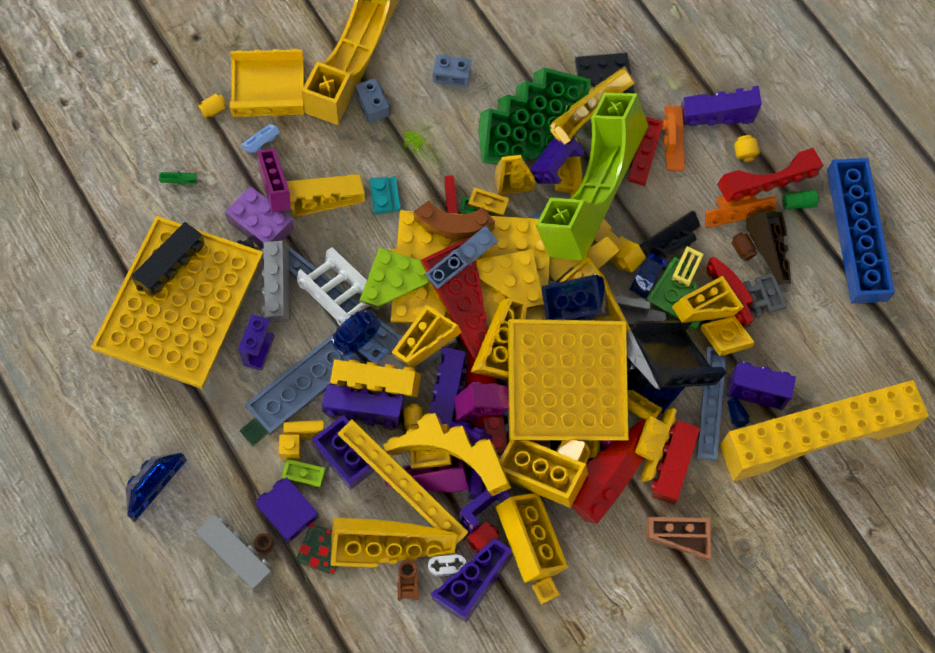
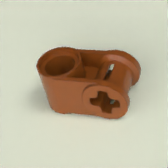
(407, 584)

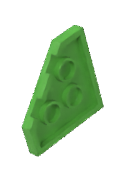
(669, 292)

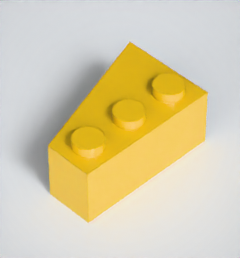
(708, 302)
(425, 337)

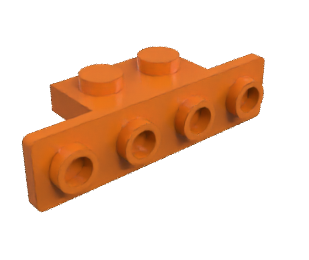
(673, 138)
(737, 210)

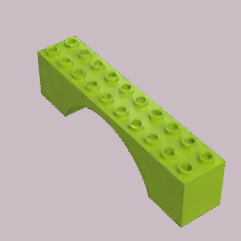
(572, 223)

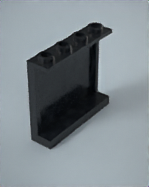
(674, 355)

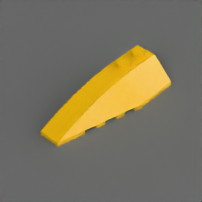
(380, 541)

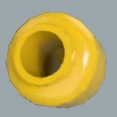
(746, 148)

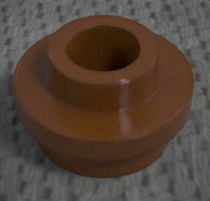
(264, 537)

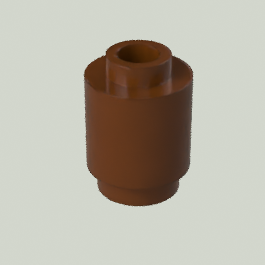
(744, 246)

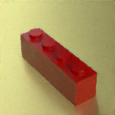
(675, 462)

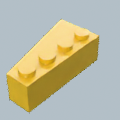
(324, 194)
(493, 354)
(375, 377)

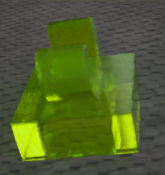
(415, 138)

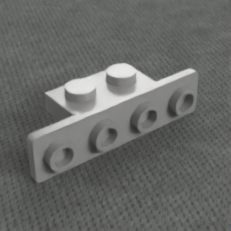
(638, 310)

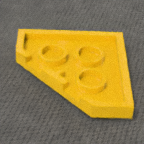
(513, 276)

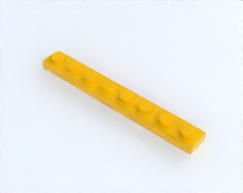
(400, 479)

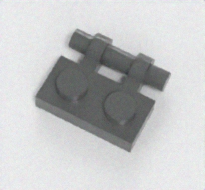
(770, 293)

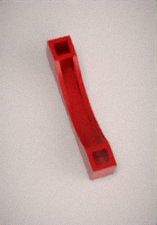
(741, 184)

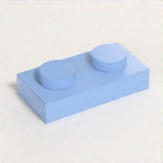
(256, 141)

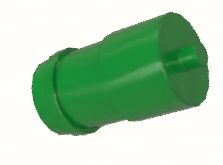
(801, 199)

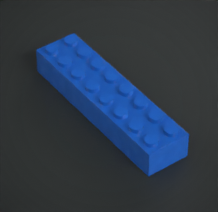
(860, 231)

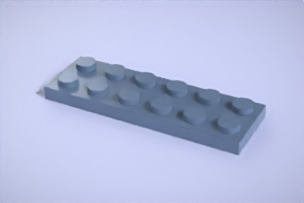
(296, 387)

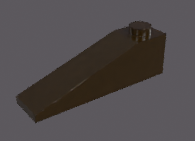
(768, 234)

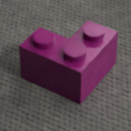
(480, 400)

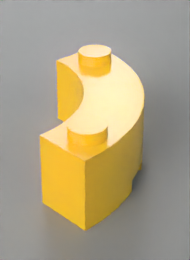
(630, 253)

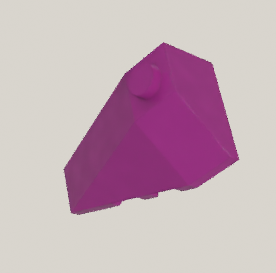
(441, 478)

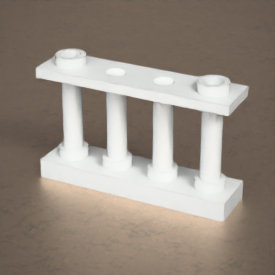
(346, 273)

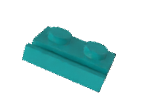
(384, 195)

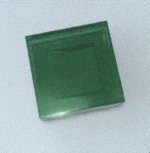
(253, 432)

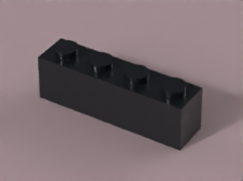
(168, 259)

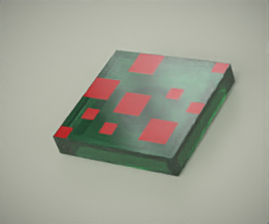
(317, 549)

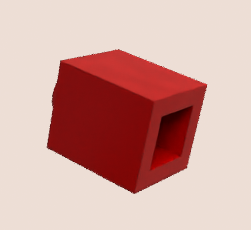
(483, 536)

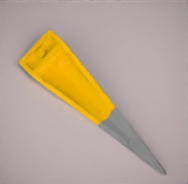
(634, 352)

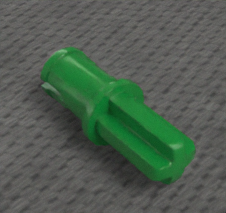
(179, 178)

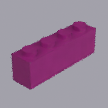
(273, 180)

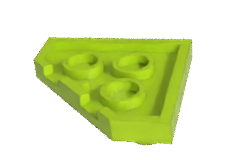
(392, 278)

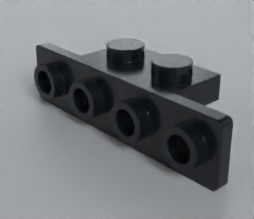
(672, 238)

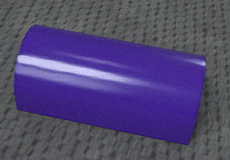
(476, 484)

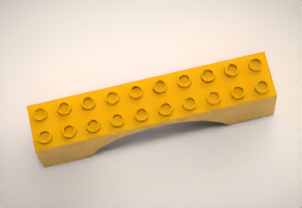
(334, 80)
(780, 440)

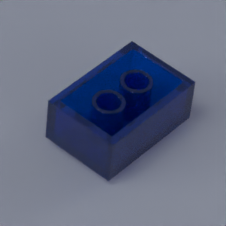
(576, 299)

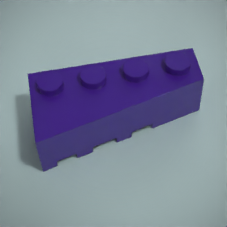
(722, 108)
(448, 384)
(363, 406)
(469, 586)

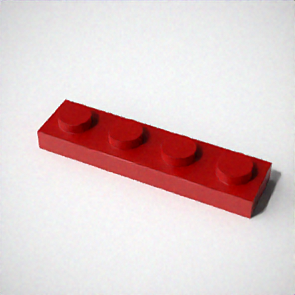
(645, 152)

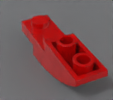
(717, 269)

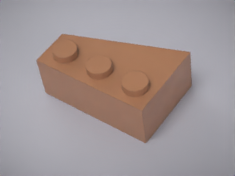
(682, 534)

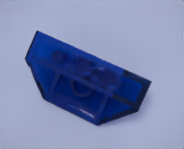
(150, 482)

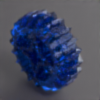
(355, 332)

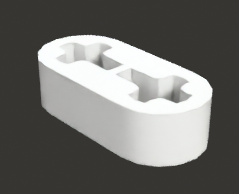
(445, 560)

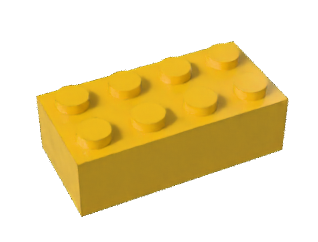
(543, 471)
(531, 537)

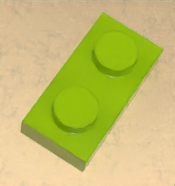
(303, 473)

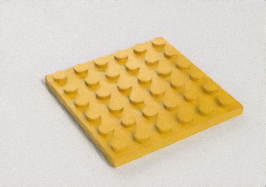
(567, 380)

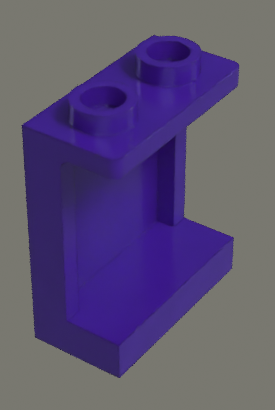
(552, 159)
(256, 342)
(287, 509)
(468, 514)

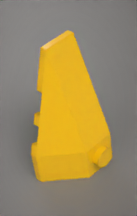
(513, 176)

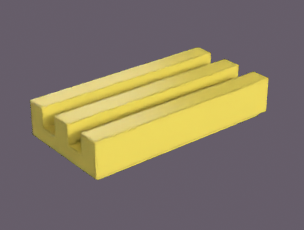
(681, 279)

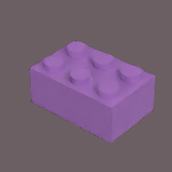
(254, 218)

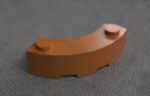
(452, 225)

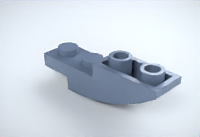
(461, 258)

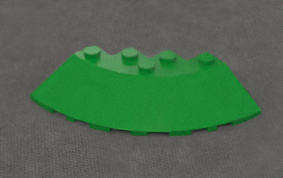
(524, 120)

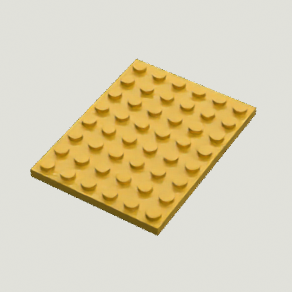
(512, 235)
(187, 321)

